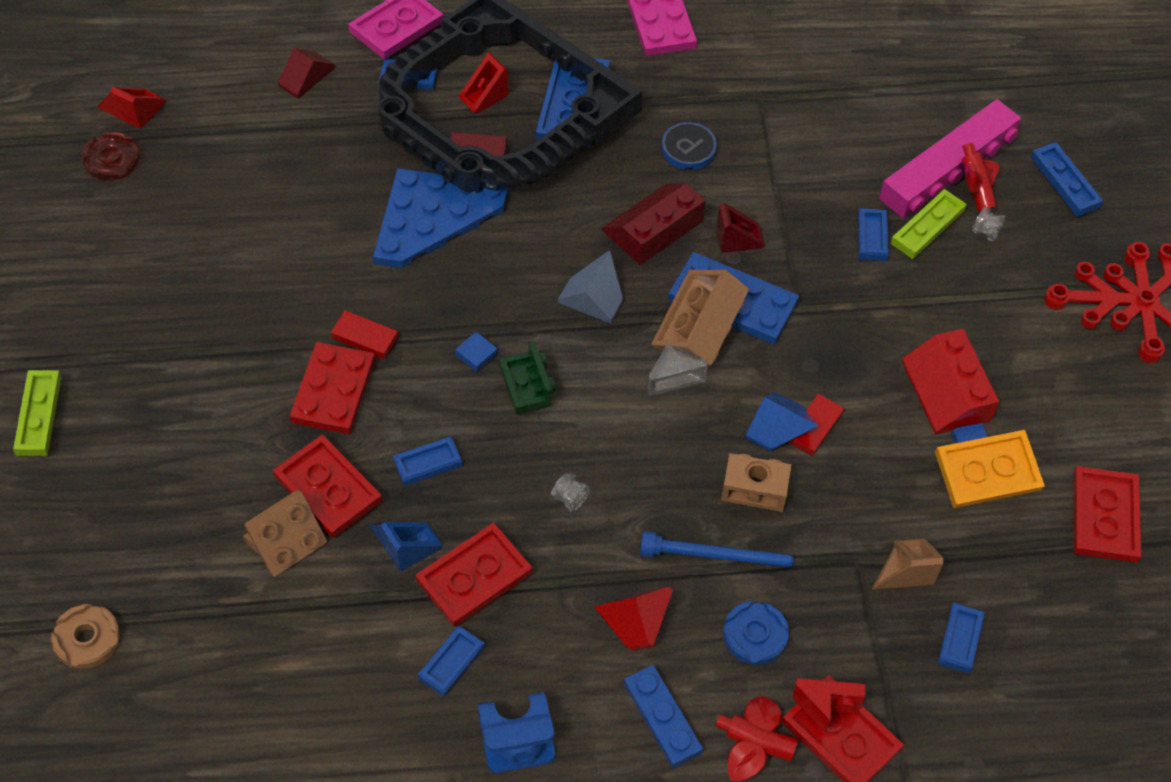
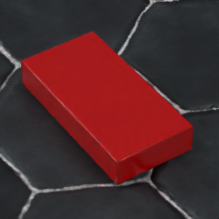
(364, 334)
(826, 415)

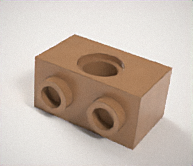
(742, 490)

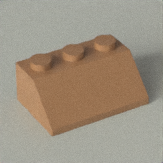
(702, 313)

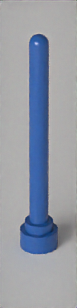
(654, 544)

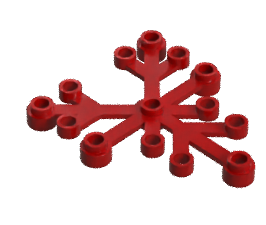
(1140, 297)

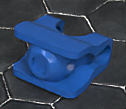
(520, 741)

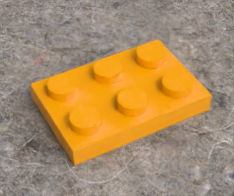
(989, 469)

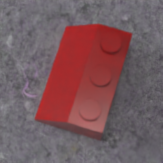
(950, 382)

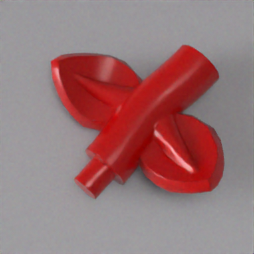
(979, 177)
(755, 738)

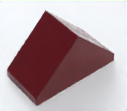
(304, 71)
(737, 231)

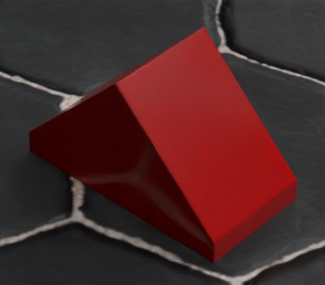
(486, 85)

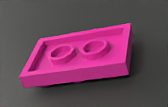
(395, 25)
(662, 26)

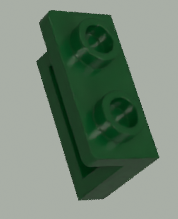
(527, 380)

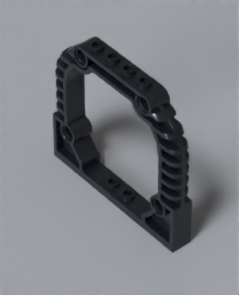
(594, 116)

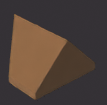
(910, 564)

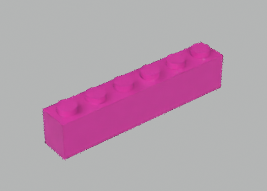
(942, 163)

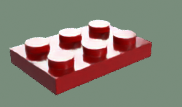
(332, 388)
(329, 485)
(1106, 514)
(473, 574)
(852, 746)

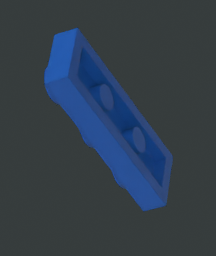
(1066, 179)
(663, 716)

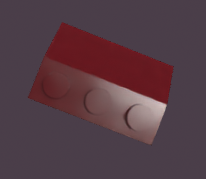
(656, 221)

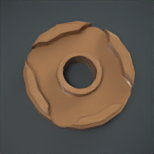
(90, 653)

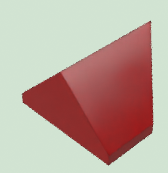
(132, 105)
(637, 617)

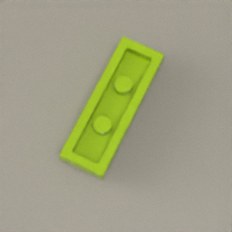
(928, 224)
(37, 413)

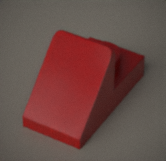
(819, 696)

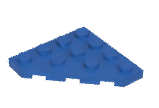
(429, 211)

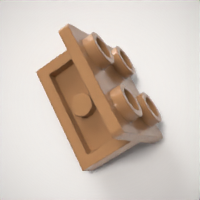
(284, 533)

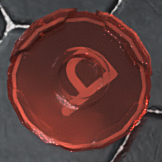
(110, 156)

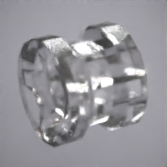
(989, 224)
(570, 491)

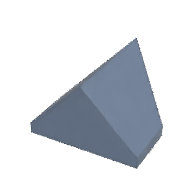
(594, 290)

